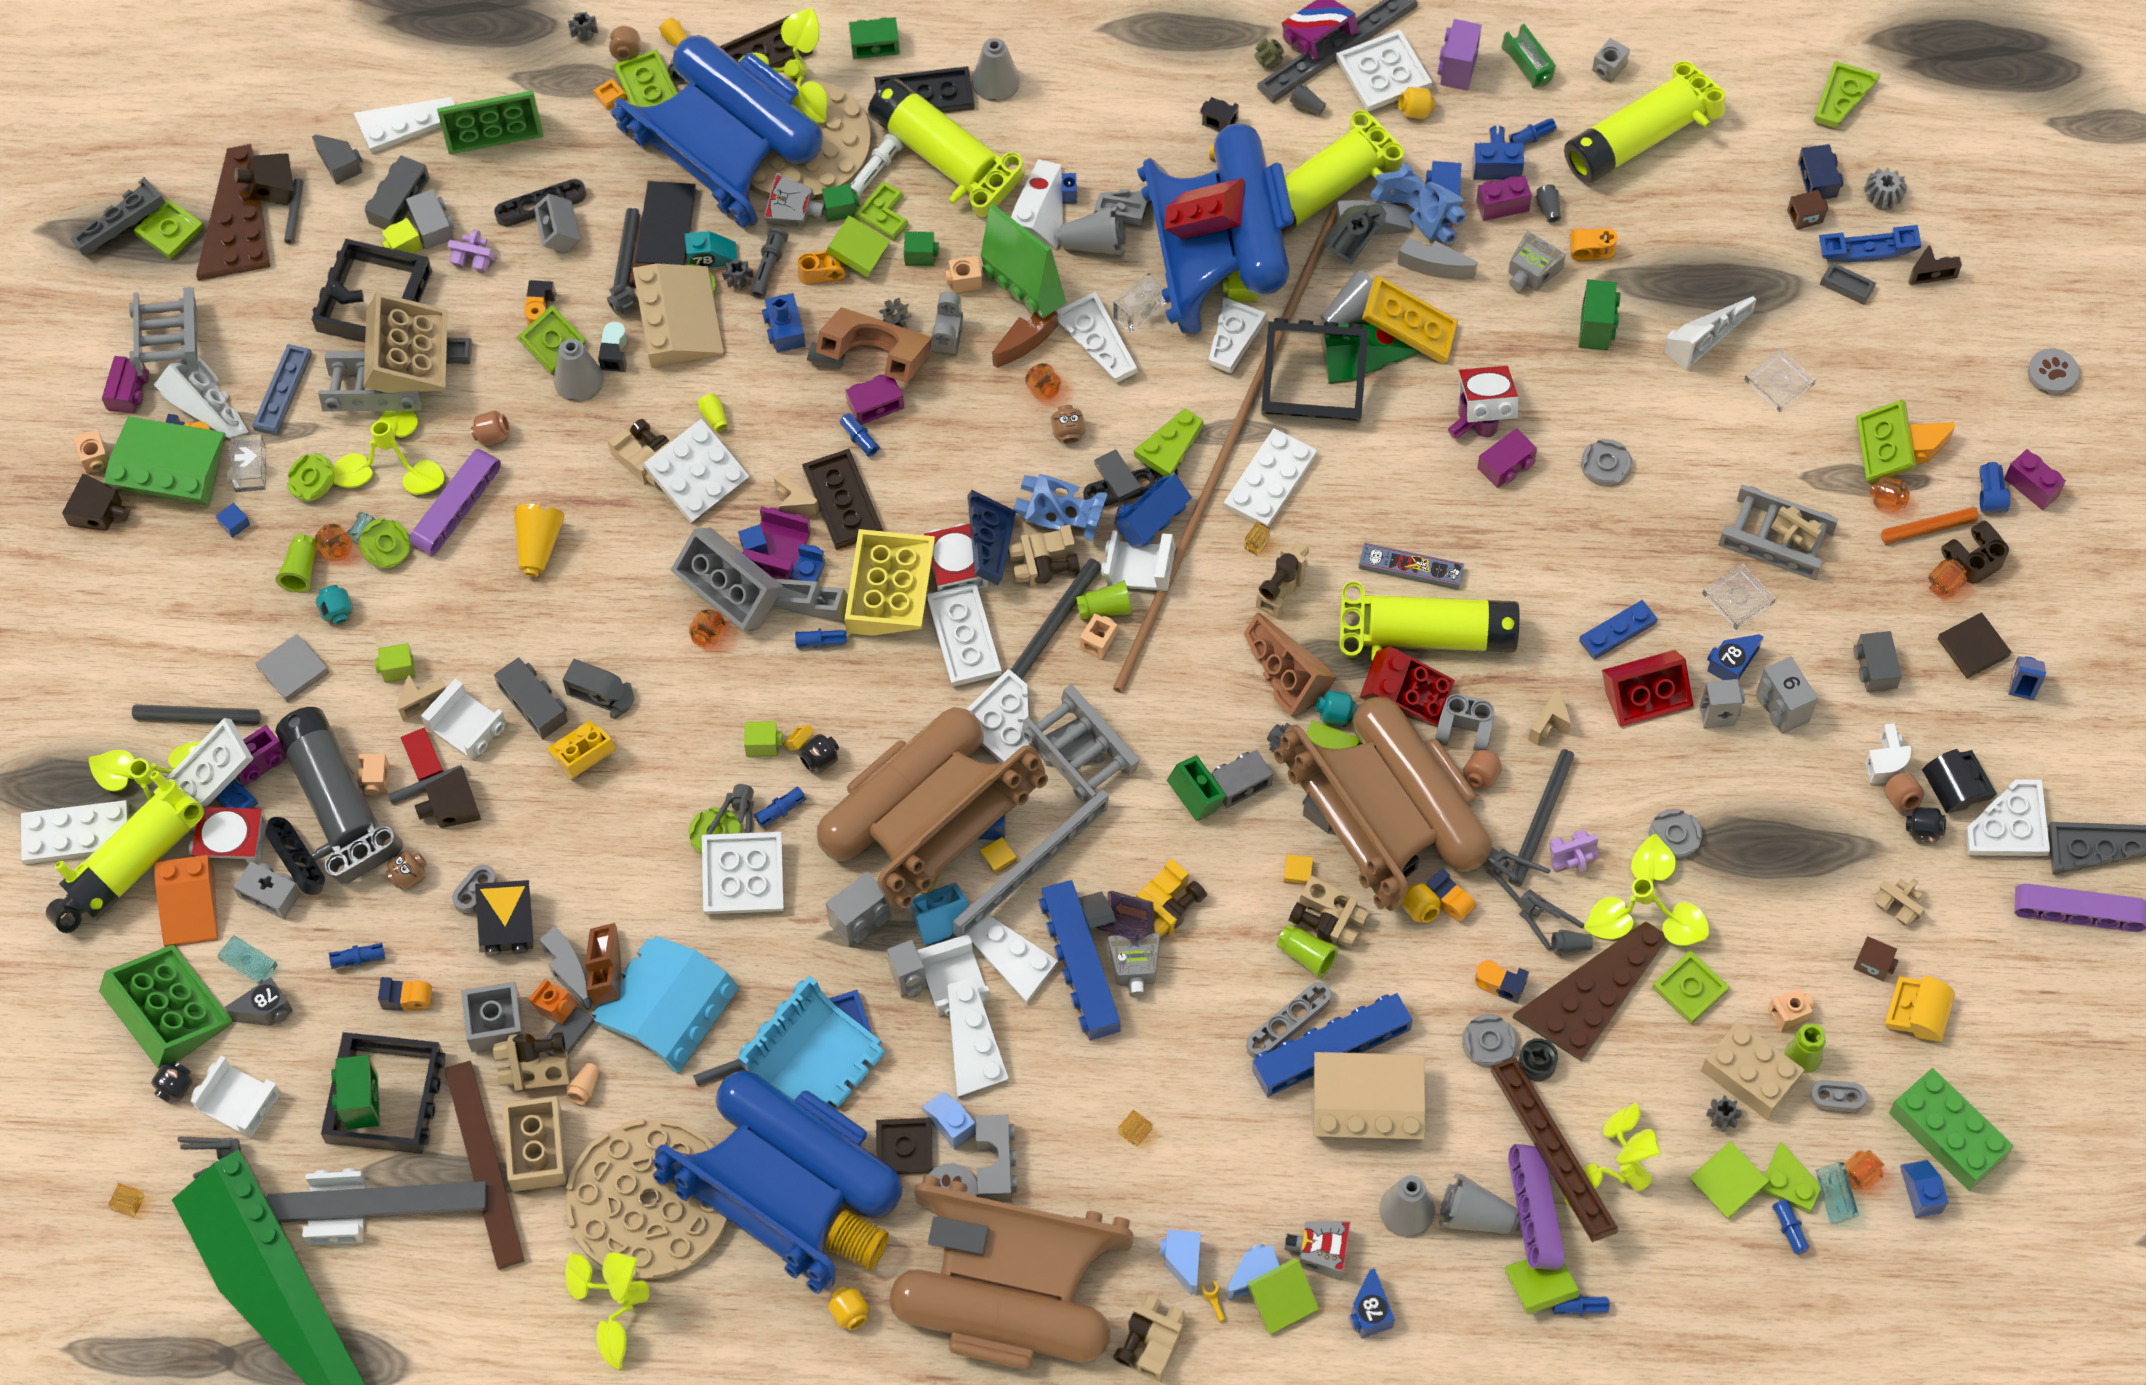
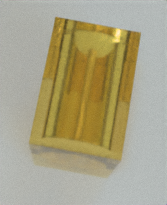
(1257, 538)
(1135, 1128)
(126, 1200)

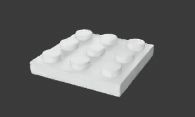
(1382, 69)
(696, 471)
(742, 873)

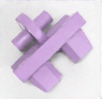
(481, 255)
(1574, 853)

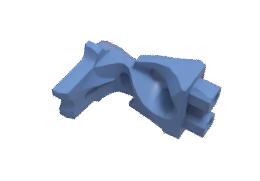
(1431, 216)
(1046, 501)

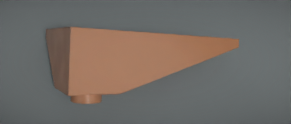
(1290, 668)

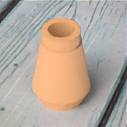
(582, 1086)

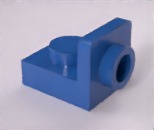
(809, 563)

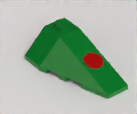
(1342, 353)

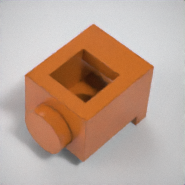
(553, 1002)

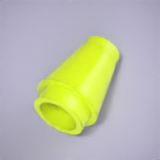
(713, 412)

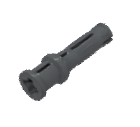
(770, 254)

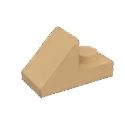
(795, 498)
(416, 701)
(1552, 716)

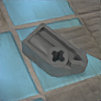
(1349, 239)
(598, 688)

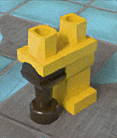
(1161, 891)

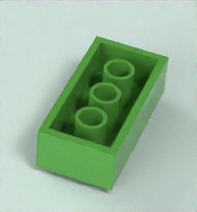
(1950, 1129)

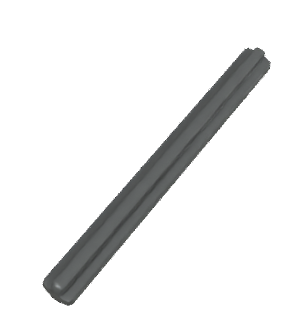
(1055, 618)
(1542, 814)

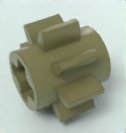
(1269, 53)

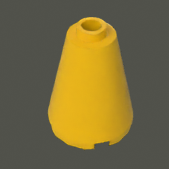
(535, 536)

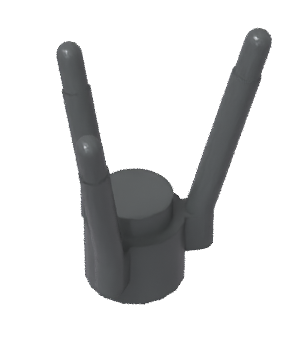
(741, 801)
(1498, 863)
(1534, 905)
(223, 1146)

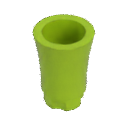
(298, 565)
(1105, 602)
(1308, 950)
(1807, 1047)

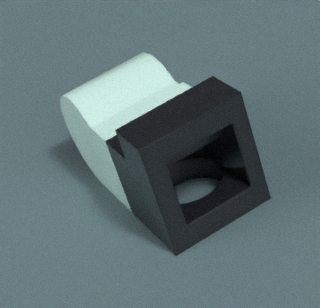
(613, 341)

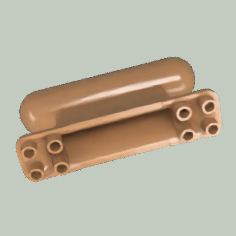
(1389, 798)
(927, 803)
(1021, 1287)

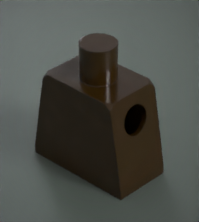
(268, 178)
(94, 505)
(449, 800)

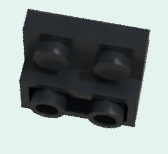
(1958, 780)

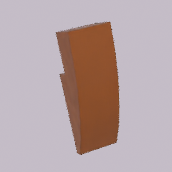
(1024, 337)
(603, 964)

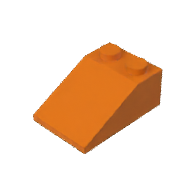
(186, 900)

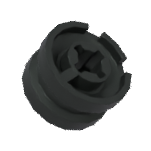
(1543, 1069)

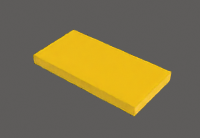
(1410, 319)

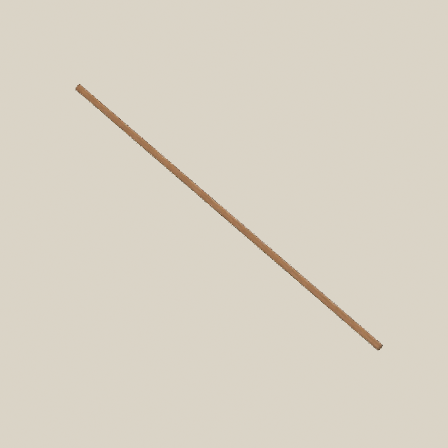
(1223, 457)

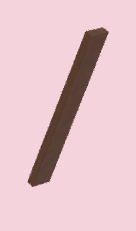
(1554, 1150)
(484, 1163)

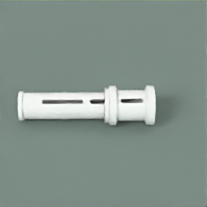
(880, 158)

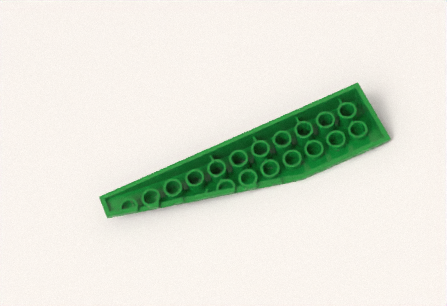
(262, 1272)

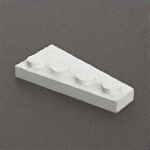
(399, 123)
(1094, 331)
(1014, 957)
(973, 1043)

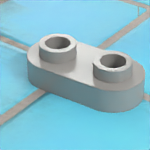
(467, 887)
(1837, 1095)

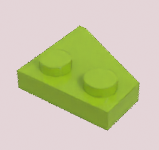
(1790, 1180)

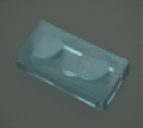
(247, 960)
(1837, 1193)

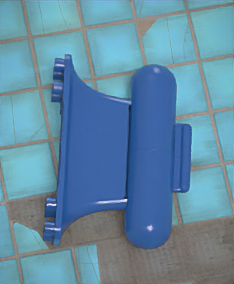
(724, 122)
(1253, 248)
(783, 1172)

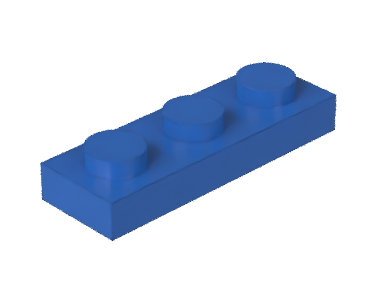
(1618, 629)

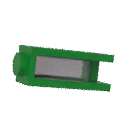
(1529, 56)

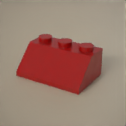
(1206, 210)
(1648, 687)

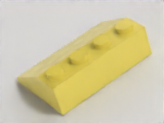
(888, 582)

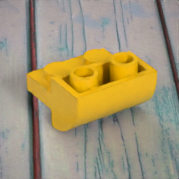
(581, 749)
(1921, 1007)

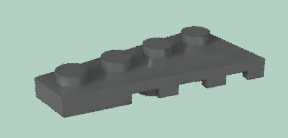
(120, 217)
(2093, 844)

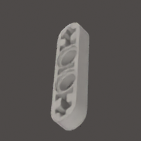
(1286, 1018)

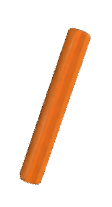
(1929, 525)

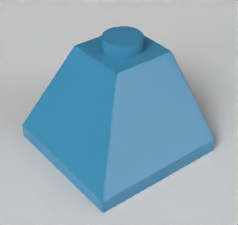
(936, 911)

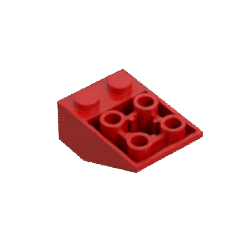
(1409, 683)

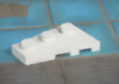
(1235, 333)

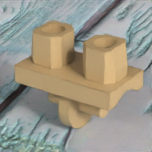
(1796, 529)
(1910, 908)

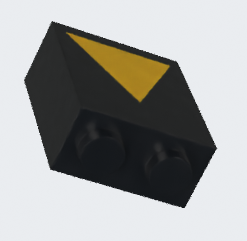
(504, 917)

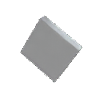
(292, 667)

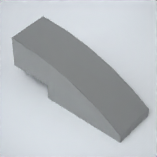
(1396, 219)
(1436, 260)
(812, 599)
(565, 965)

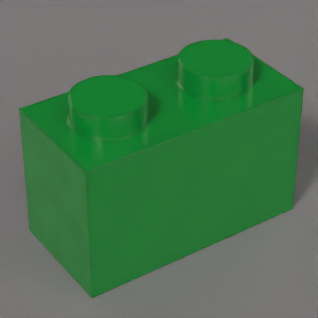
(874, 38)
(1196, 787)

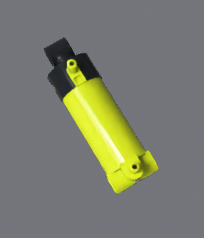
(125, 856)

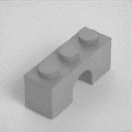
(994, 1135)

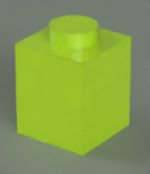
(395, 662)
(762, 739)

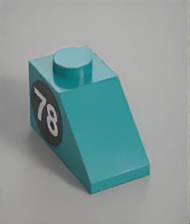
(709, 249)

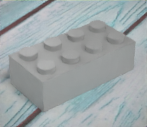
(726, 578)

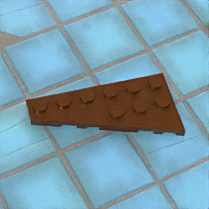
(236, 226)
(1586, 1000)

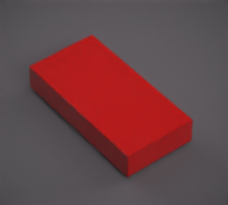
(421, 754)

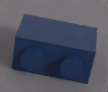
(1820, 170)

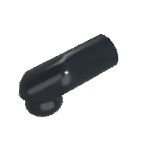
(343, 295)

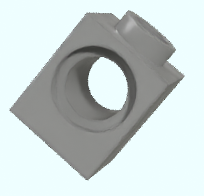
(1610, 60)

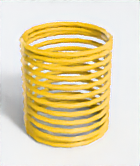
(856, 1242)

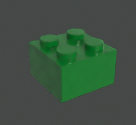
(1599, 314)
(356, 1092)

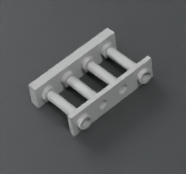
(186, 337)
(352, 363)
(1769, 552)
(1090, 722)

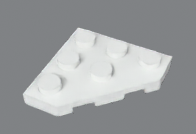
(1002, 715)
(2012, 823)

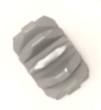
(1885, 188)

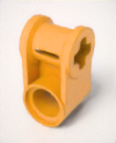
(1590, 244)
(821, 268)

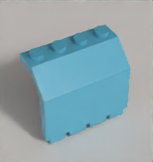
(668, 1000)
(811, 1047)

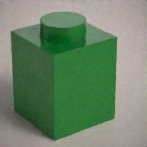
(840, 202)
(920, 248)

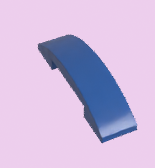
(1870, 247)

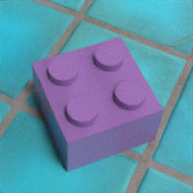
(1459, 54)

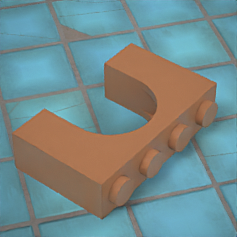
(848, 328)

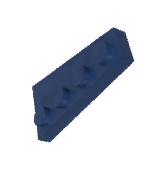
(990, 535)

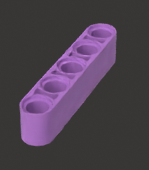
(454, 502)
(2080, 907)
(1536, 1208)

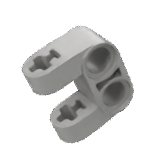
(947, 324)
(1466, 719)

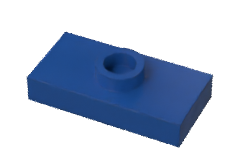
(236, 797)

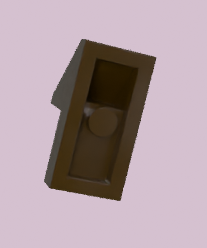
(1932, 270)

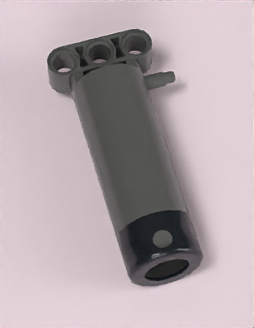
(334, 797)

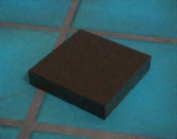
(1974, 645)
(905, 1144)

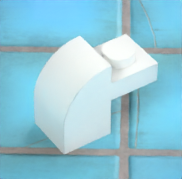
(1890, 760)

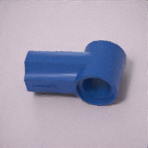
(1993, 492)

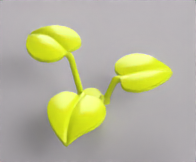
(803, 33)
(354, 468)
(117, 766)
(1651, 862)
(1639, 1147)
(618, 1273)

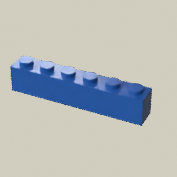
(1080, 960)
(1352, 1034)

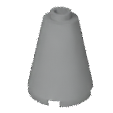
(995, 72)
(1095, 233)
(1350, 302)
(576, 372)
(1407, 1207)
(1476, 1209)

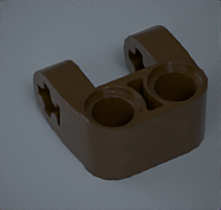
(1989, 543)

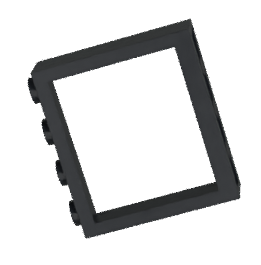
(355, 250)
(1306, 410)
(396, 1046)

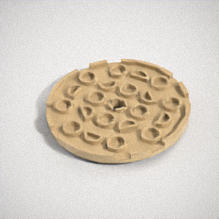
(842, 152)
(608, 1209)

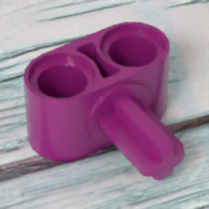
(1462, 426)

